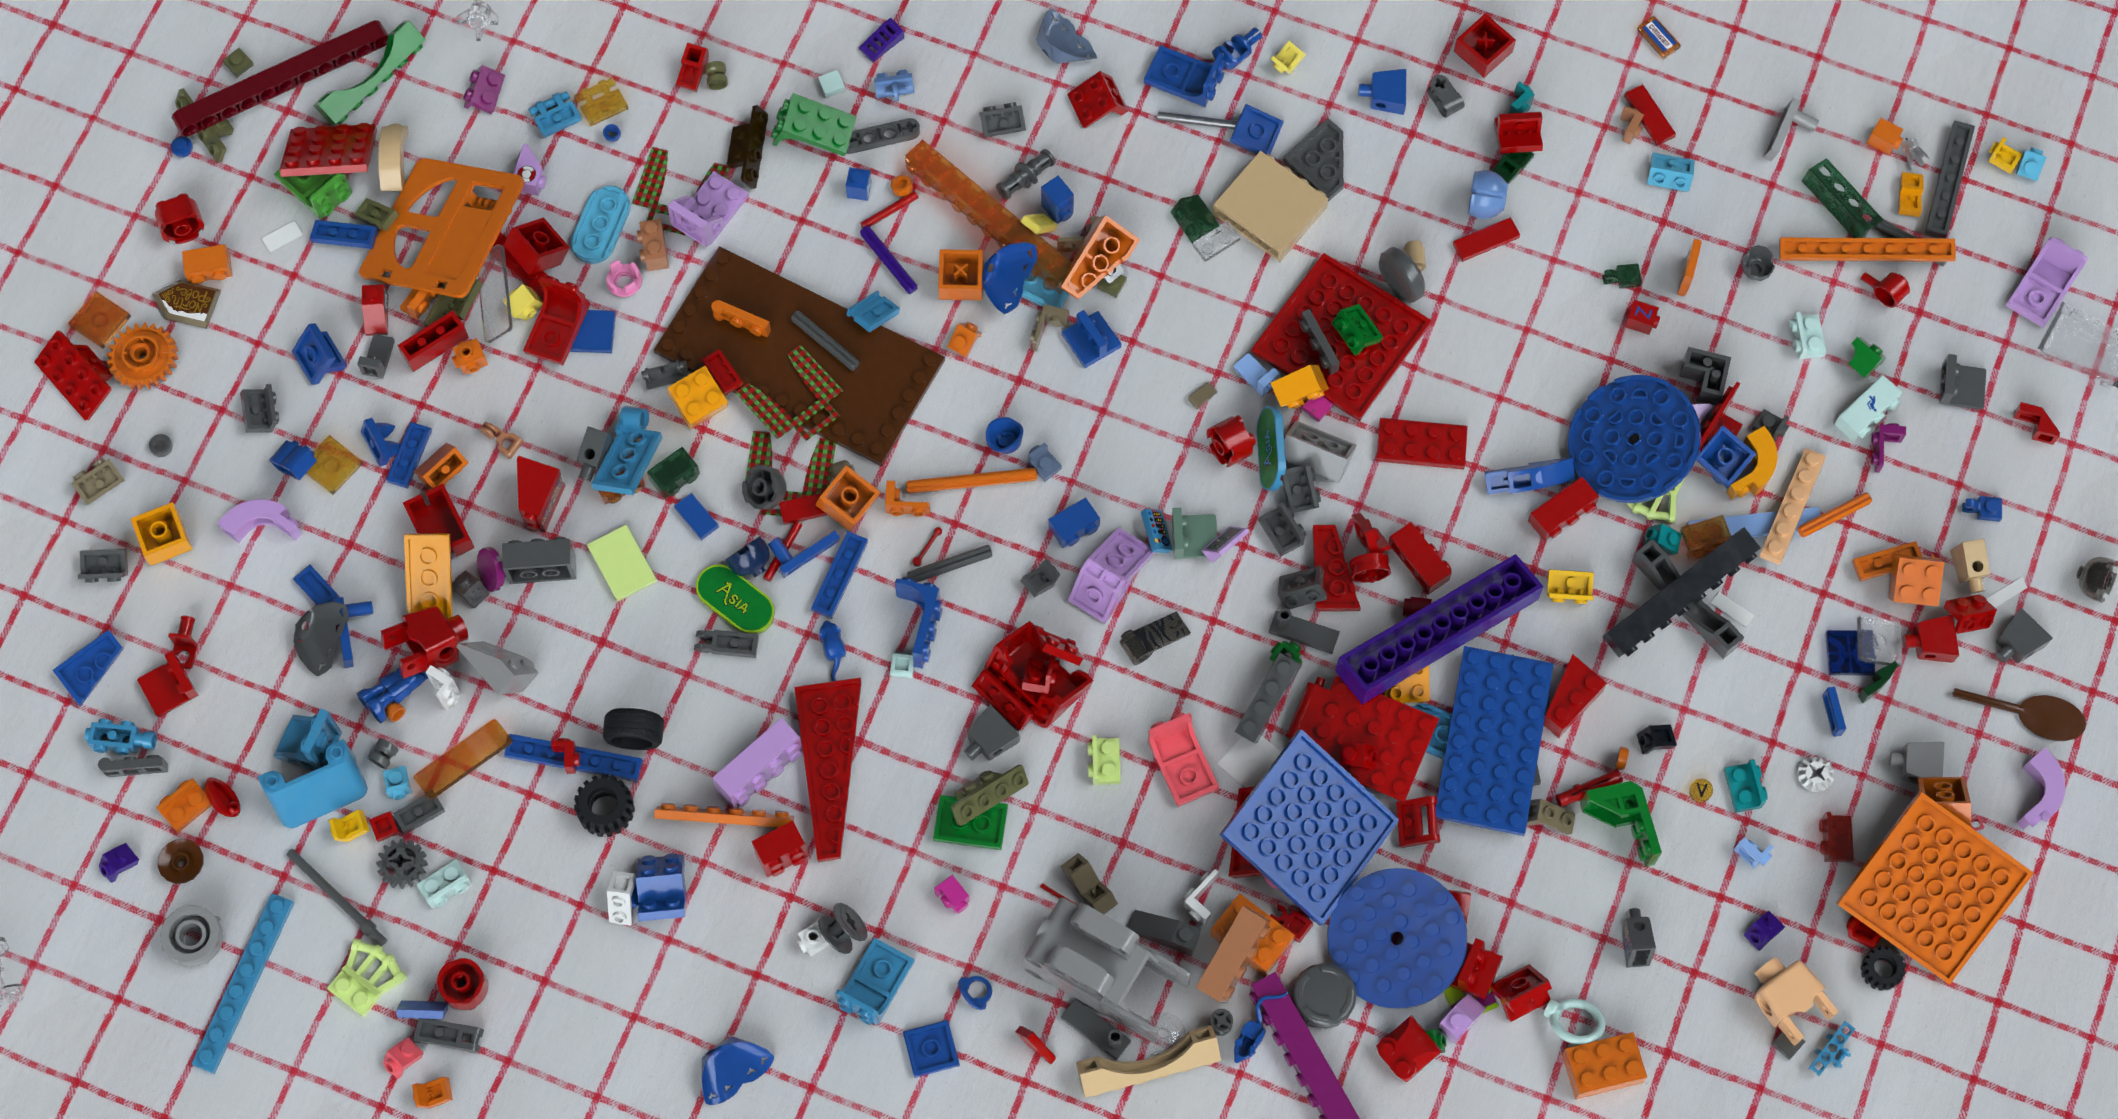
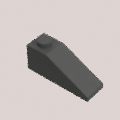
(1165, 931)

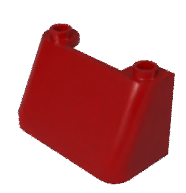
(1009, 664)

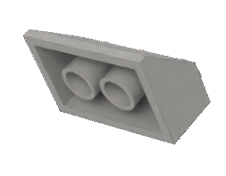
(1322, 451)

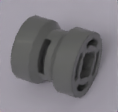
(383, 753)

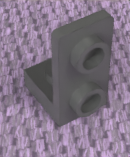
(377, 357)

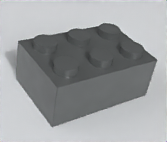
(539, 560)

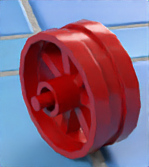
(1370, 567)

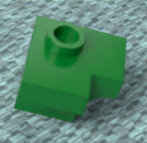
(1866, 357)

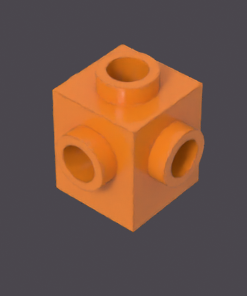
(469, 356)

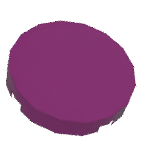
(489, 569)

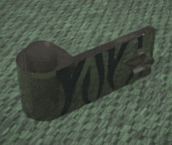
(1144, 641)

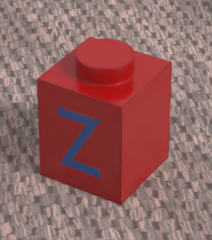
(1642, 317)

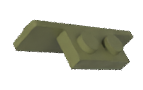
(210, 135)
(446, 304)
(986, 792)

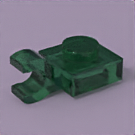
(1625, 276)

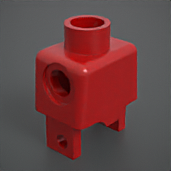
(428, 637)

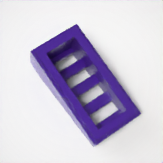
(893, 39)

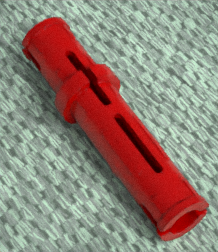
(1566, 798)

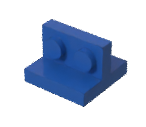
(1091, 338)
(317, 354)

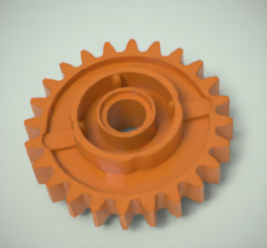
(154, 366)

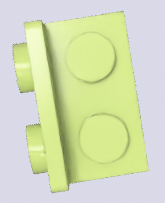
(1105, 760)

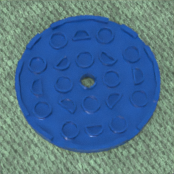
(1655, 463)
(1431, 945)

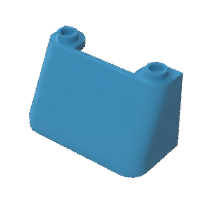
(316, 791)

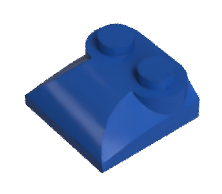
(1725, 456)

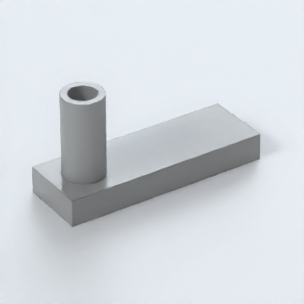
(1790, 114)

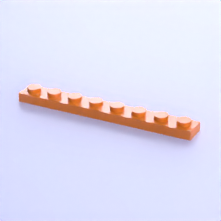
(1867, 249)

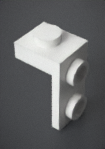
(1196, 910)

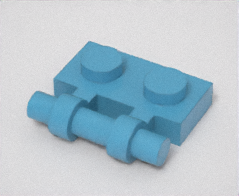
(555, 119)

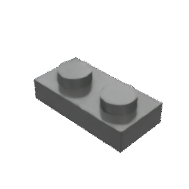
(418, 813)

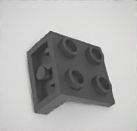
(1962, 384)

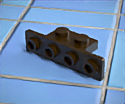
(747, 146)

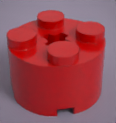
(179, 219)
(1231, 441)
(458, 972)

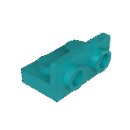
(1745, 786)

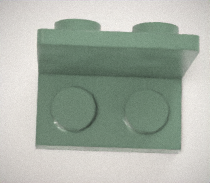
(1192, 533)

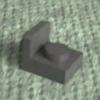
(1773, 423)

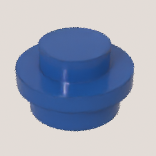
(181, 146)

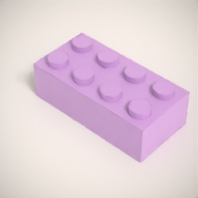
(758, 764)

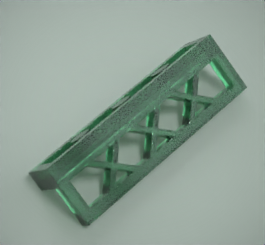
(1838, 201)

